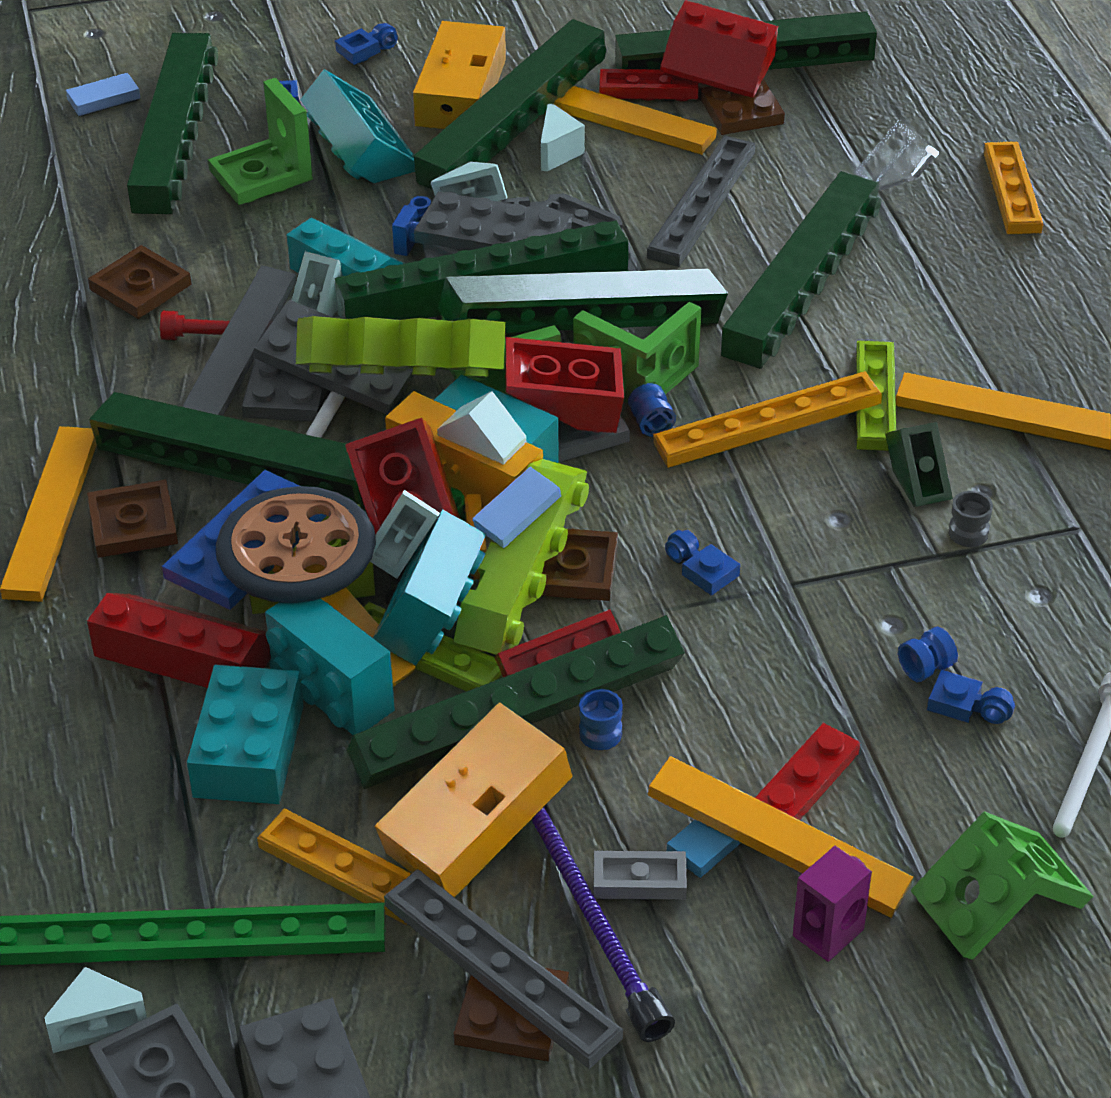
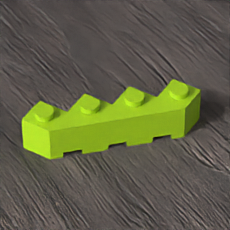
(400, 344)
(513, 574)

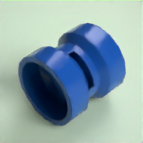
(651, 409)
(927, 654)
(600, 719)

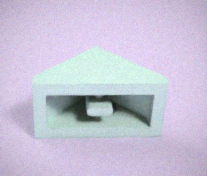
(561, 138)
(472, 180)
(316, 283)
(485, 429)
(402, 533)
(92, 1011)

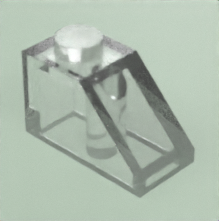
(897, 157)

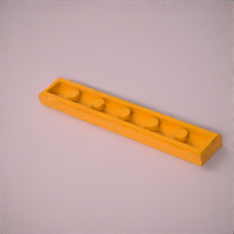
(637, 119)
(1005, 410)
(766, 419)
(49, 515)
(768, 828)

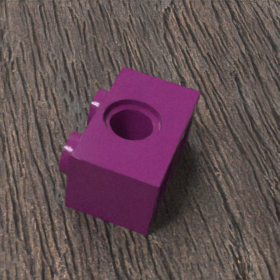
(831, 903)

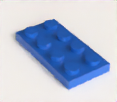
(196, 562)

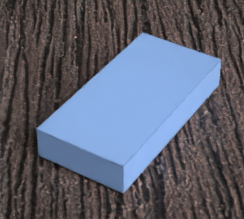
(103, 94)
(517, 507)

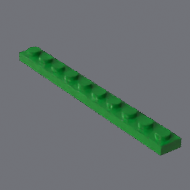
(192, 933)

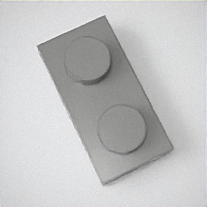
(640, 875)

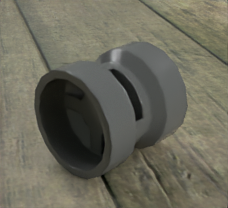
(970, 518)

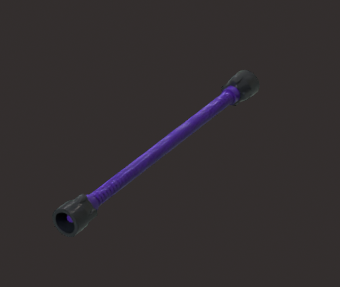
(645, 1005)

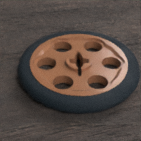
(293, 584)

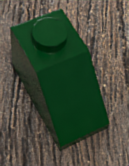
(920, 463)

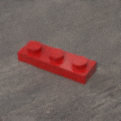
(646, 85)
(557, 643)
(810, 771)

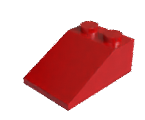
(568, 381)

